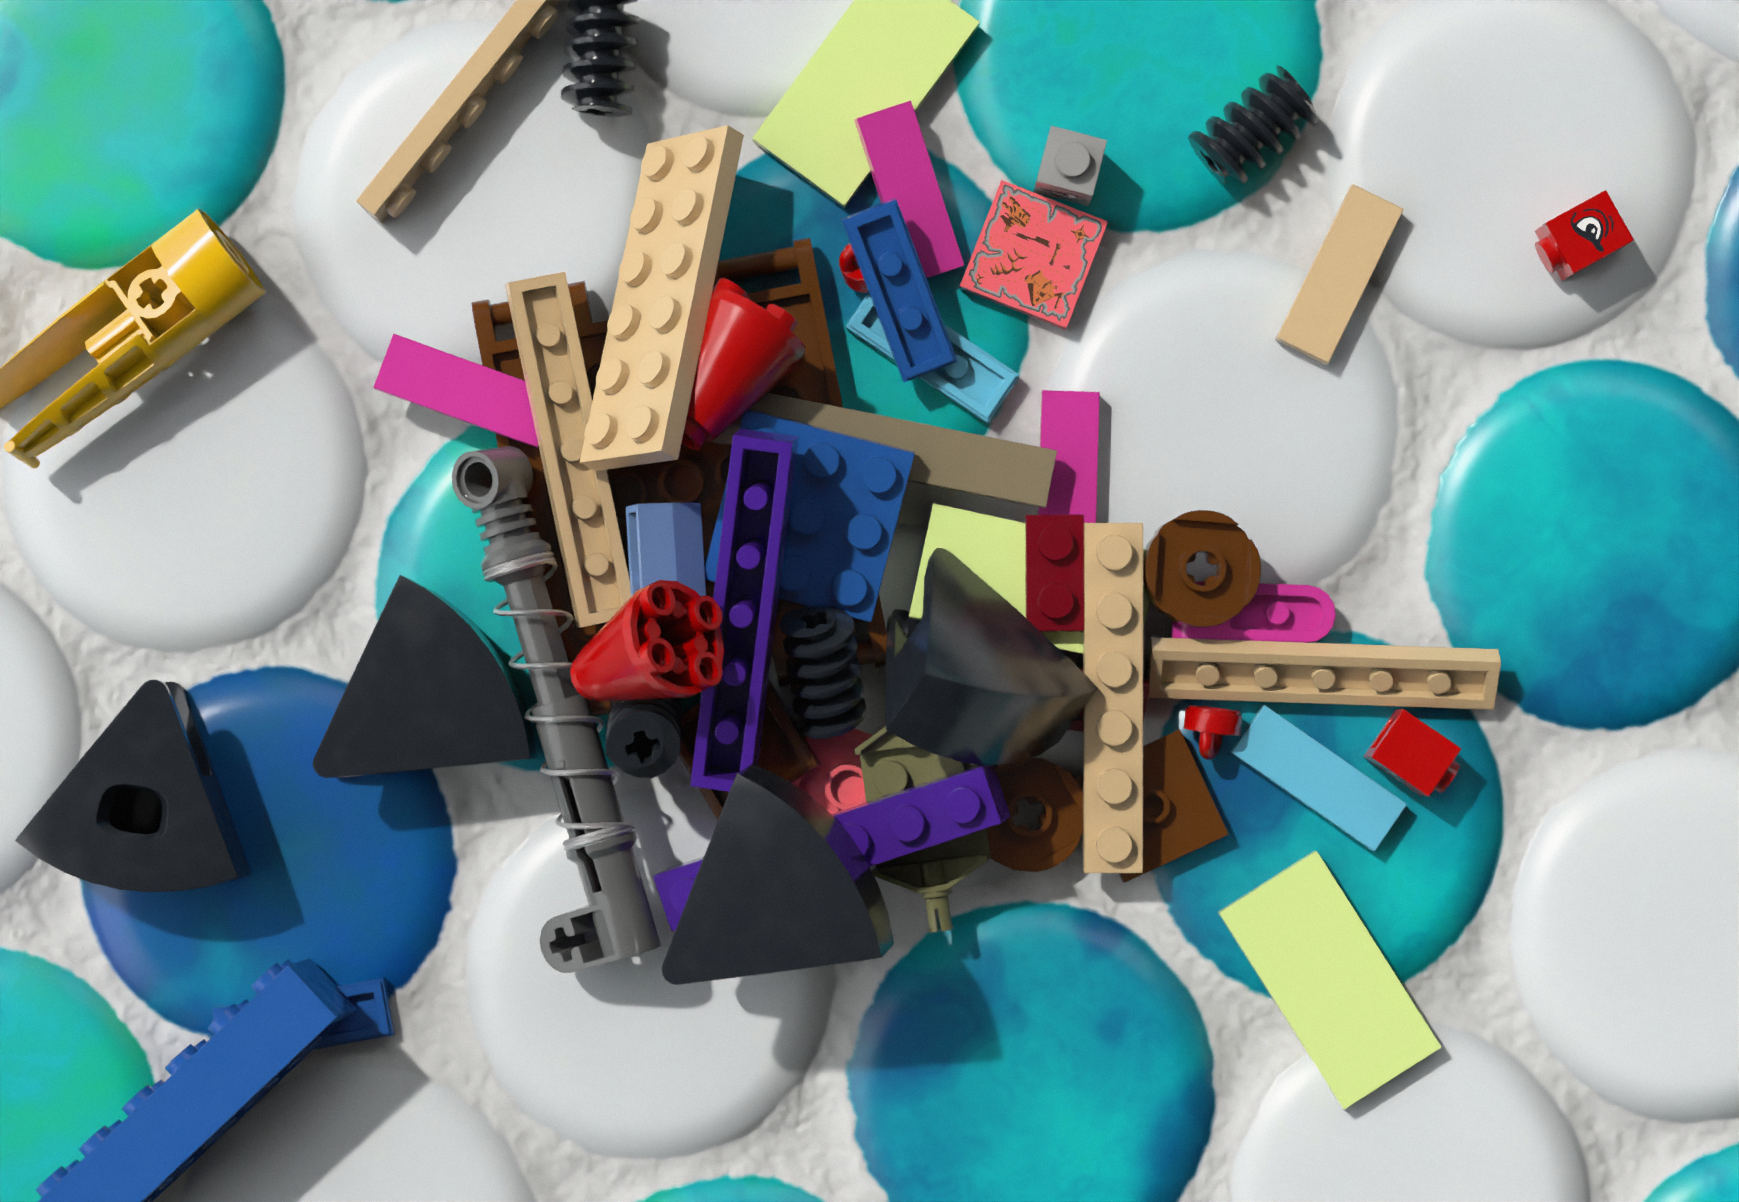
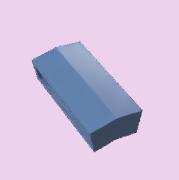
(665, 545)

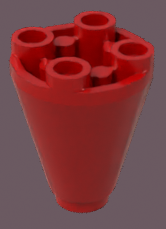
(739, 361)
(654, 647)

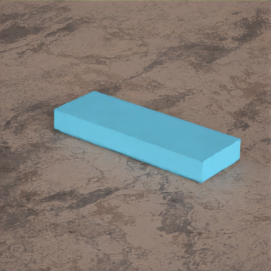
(974, 382)
(1318, 778)

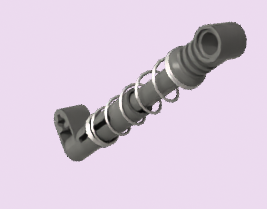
(599, 838)

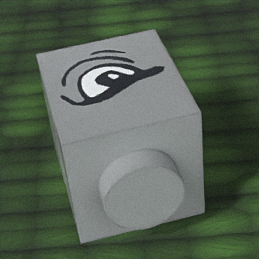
(1070, 166)

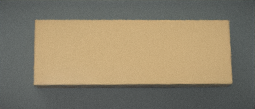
(1339, 274)

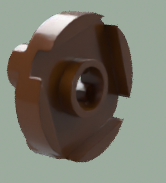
(1175, 591)
(1060, 822)

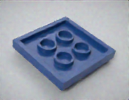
(839, 515)

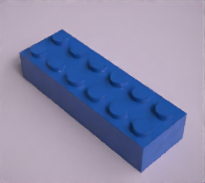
(207, 1089)

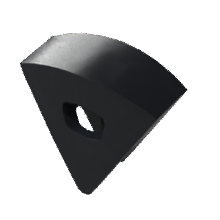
(976, 674)
(425, 695)
(142, 805)
(777, 890)

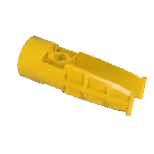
(133, 328)

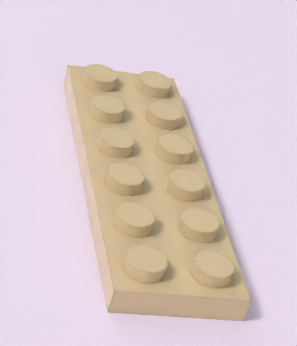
(662, 300)

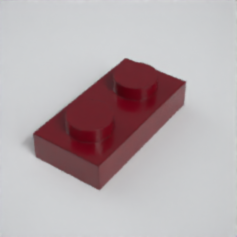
(1054, 572)

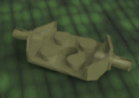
(896, 765)

